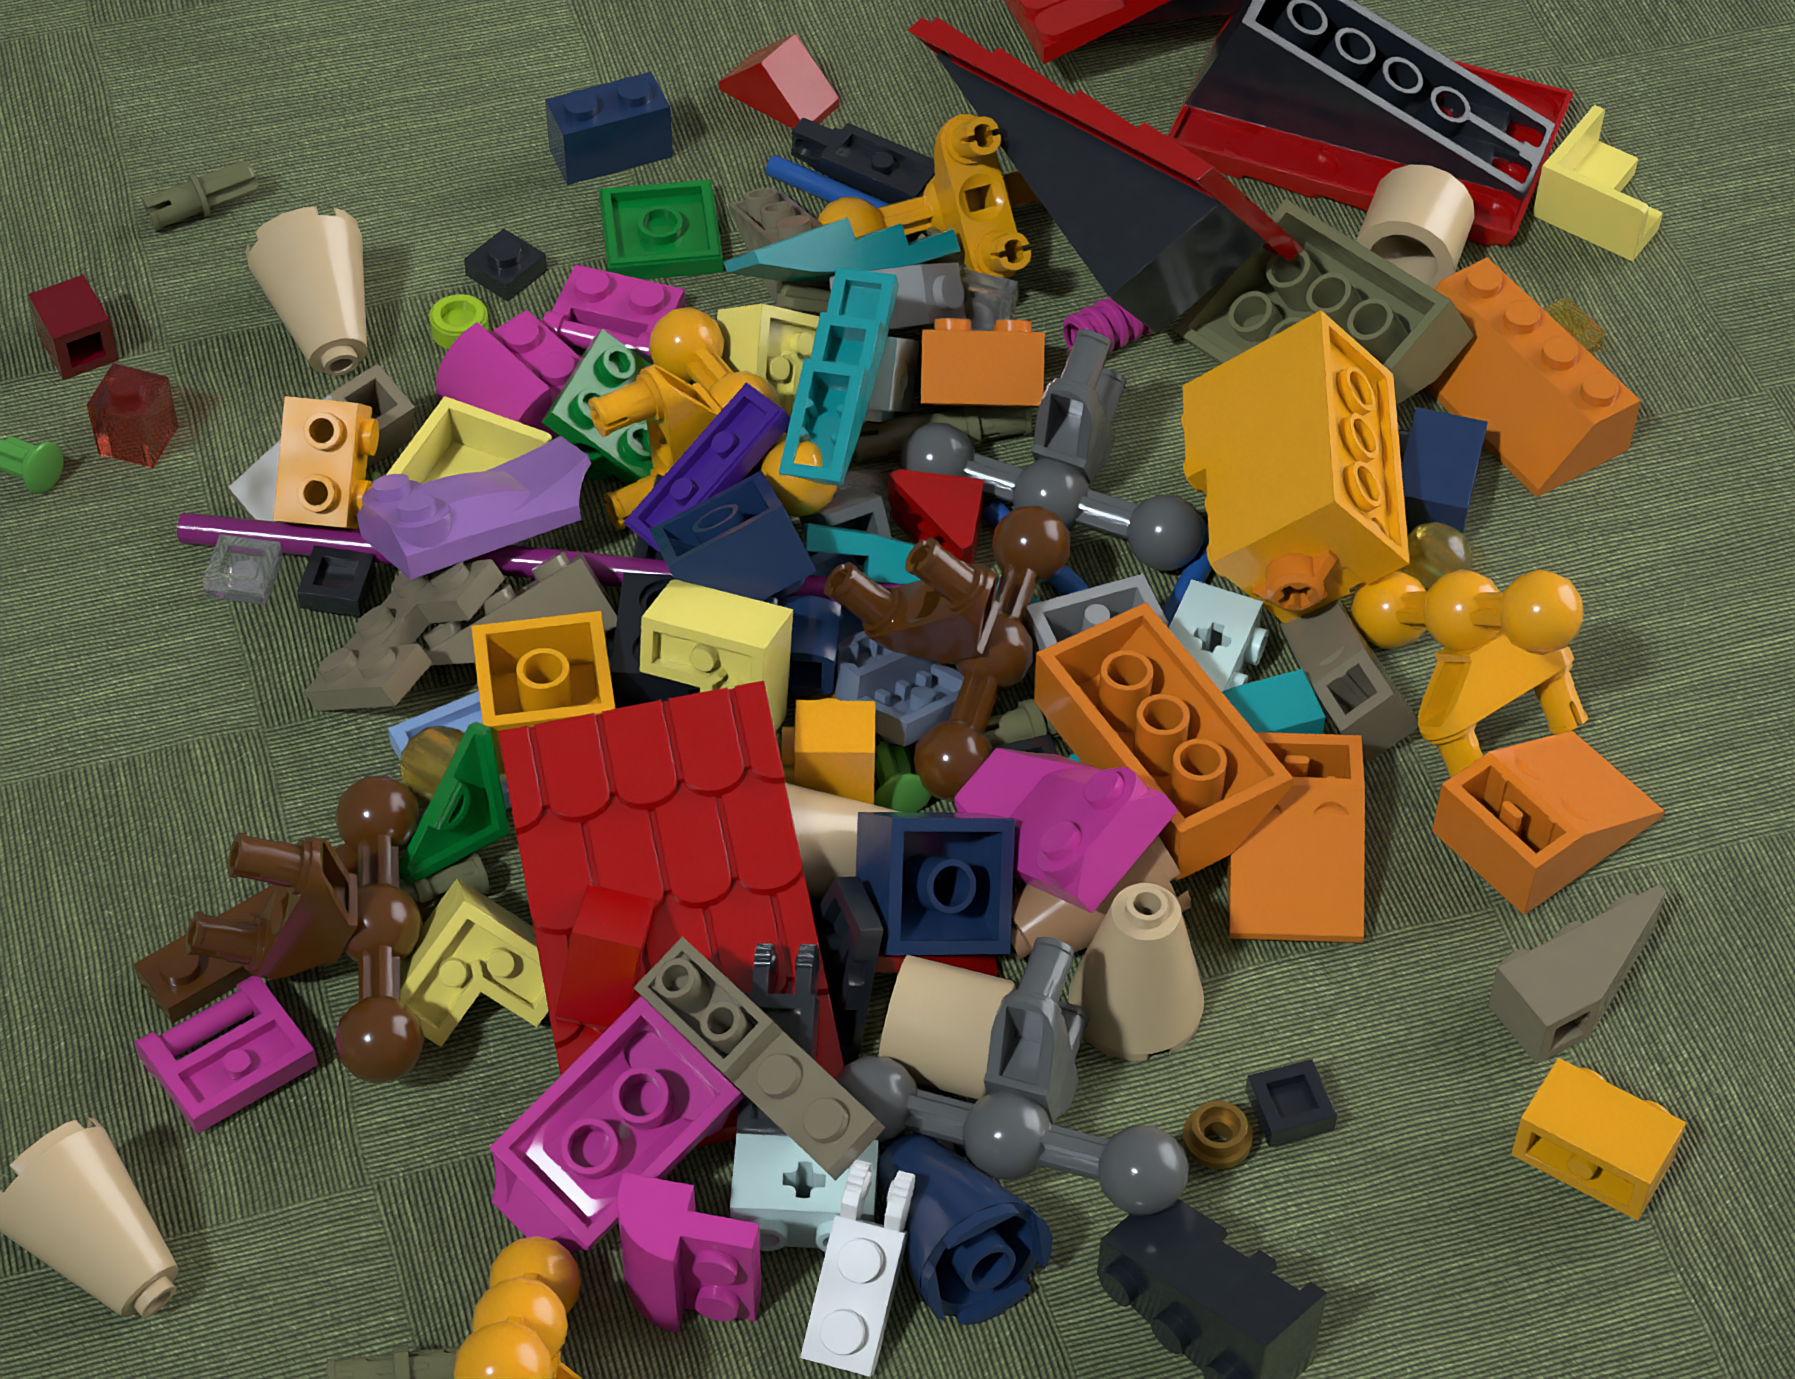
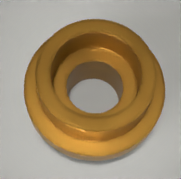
(1217, 1119)

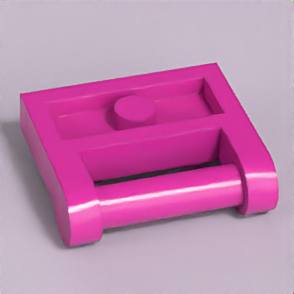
(610, 302)
(235, 1065)

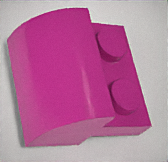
(508, 370)
(685, 1256)

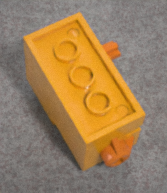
(1298, 467)

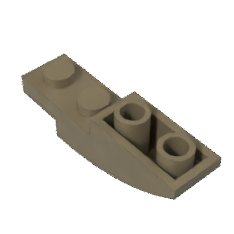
(759, 1058)

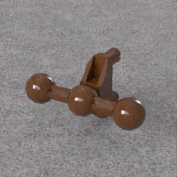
(962, 620)
(323, 912)

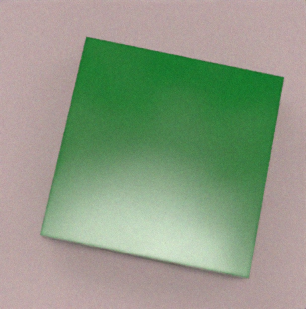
(661, 230)

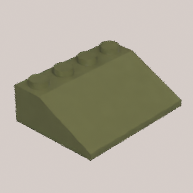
(1372, 300)

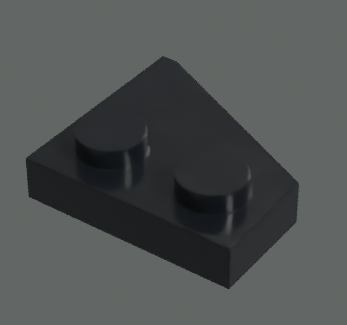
(849, 947)

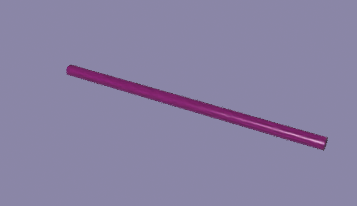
(510, 560)

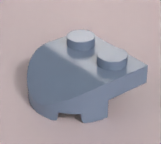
(907, 689)

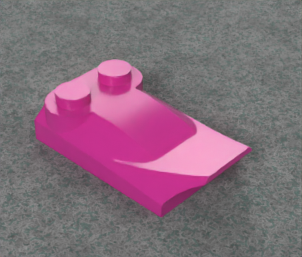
(1072, 821)
(621, 1107)

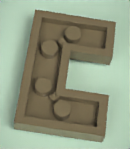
(381, 657)

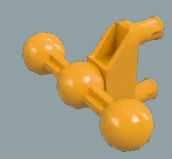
(962, 196)
(684, 350)
(1491, 653)
(522, 1315)

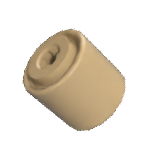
(1419, 222)
(943, 1024)

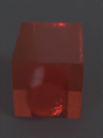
(132, 415)

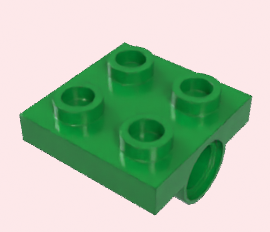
(601, 370)

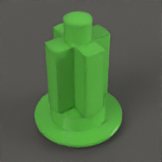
(37, 465)
(899, 785)

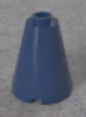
(965, 1231)

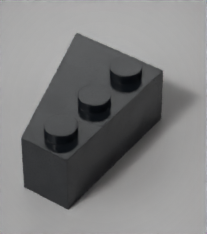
(1210, 1298)

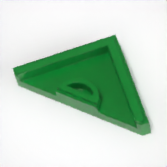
(463, 812)

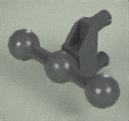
(1069, 451)
(1027, 1088)

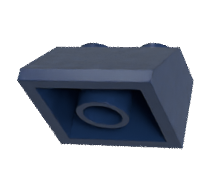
(736, 543)
(938, 880)

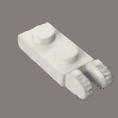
(858, 1276)

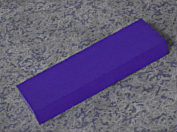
(713, 461)

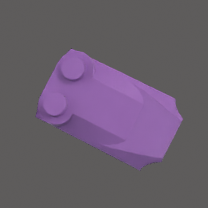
(474, 512)

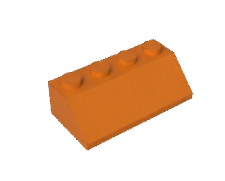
(1536, 386)
(1145, 704)

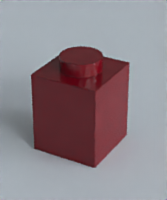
(73, 327)

